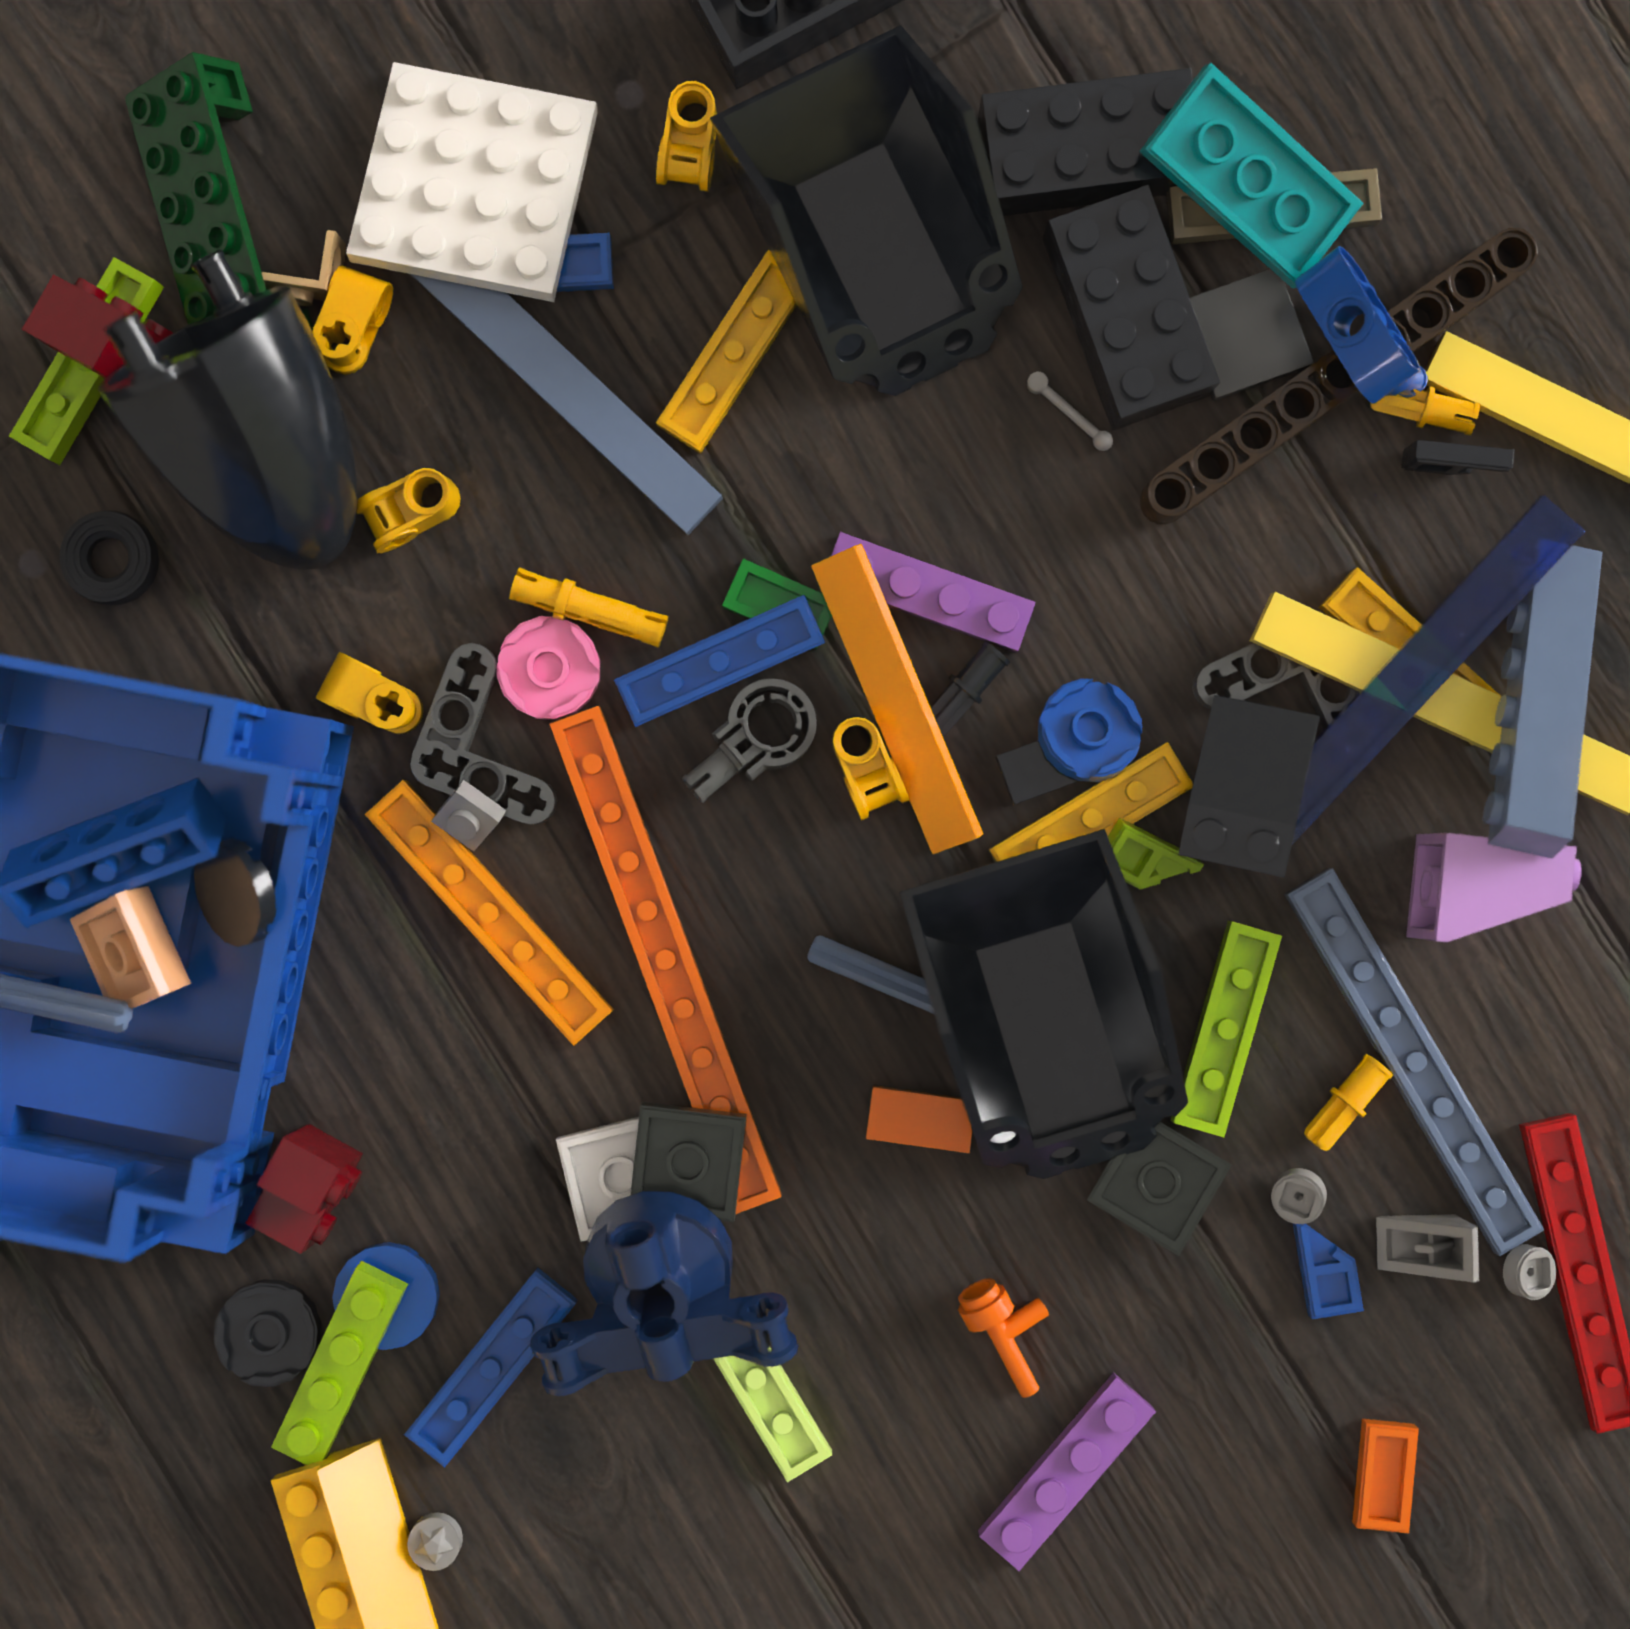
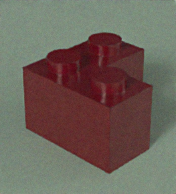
(73, 323)
(303, 1187)

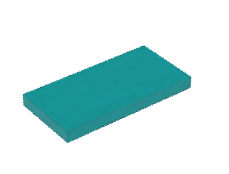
(1251, 175)

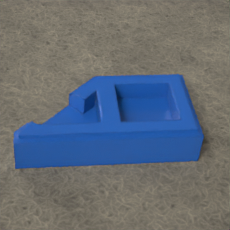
(1327, 1275)

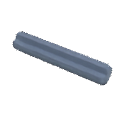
(870, 972)
(64, 1004)

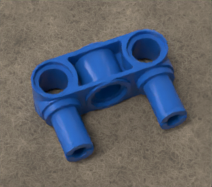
(1376, 355)

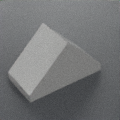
(1428, 1246)

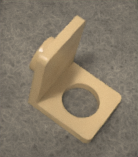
(308, 289)

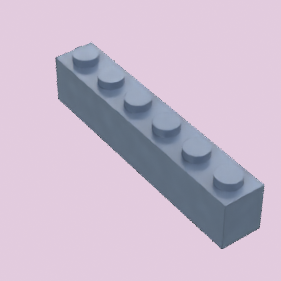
(1544, 709)

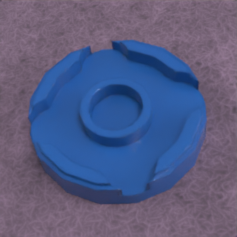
(1089, 730)
(419, 1300)

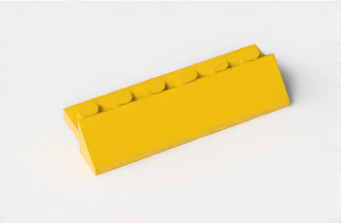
(353, 1542)

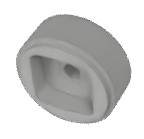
(1299, 1196)
(1529, 1271)
(435, 1541)

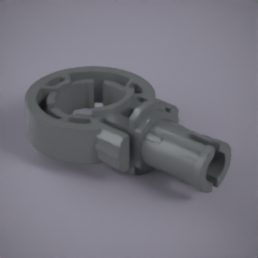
(728, 761)

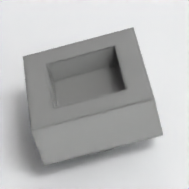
(468, 815)

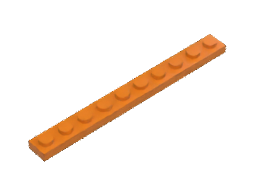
(659, 938)

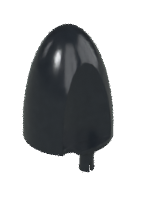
(242, 420)

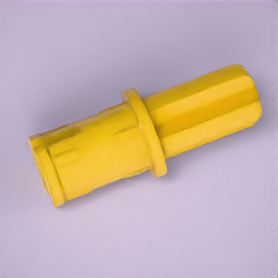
(1431, 409)
(1347, 1102)

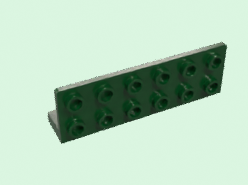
(192, 171)

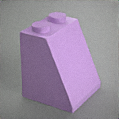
(1473, 886)

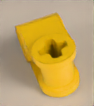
(688, 147)
(355, 310)
(397, 510)
(365, 694)
(868, 770)

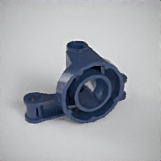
(658, 1322)

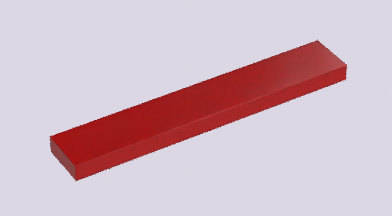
(1582, 1268)

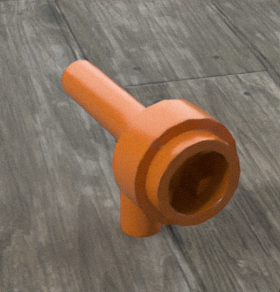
(988, 1308)

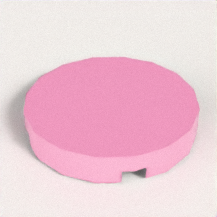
(548, 668)

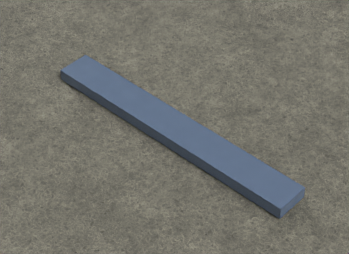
(580, 400)
(1414, 1061)

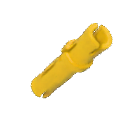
(585, 606)

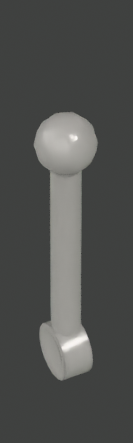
(1038, 384)

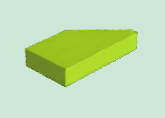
(1146, 857)

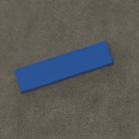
(720, 660)
(489, 1368)

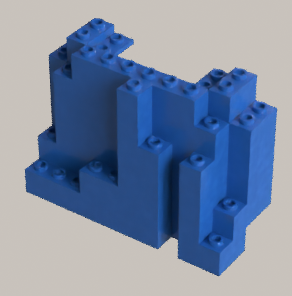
(161, 1123)

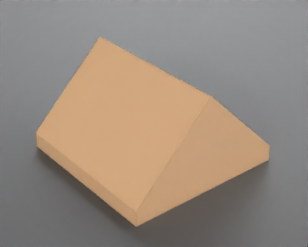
(130, 948)

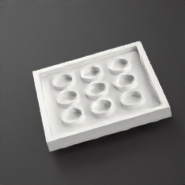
(472, 182)

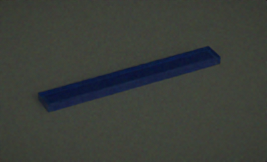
(1434, 653)

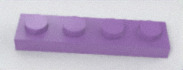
(946, 596)
(1066, 1471)

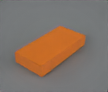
(918, 1119)
(1385, 1475)

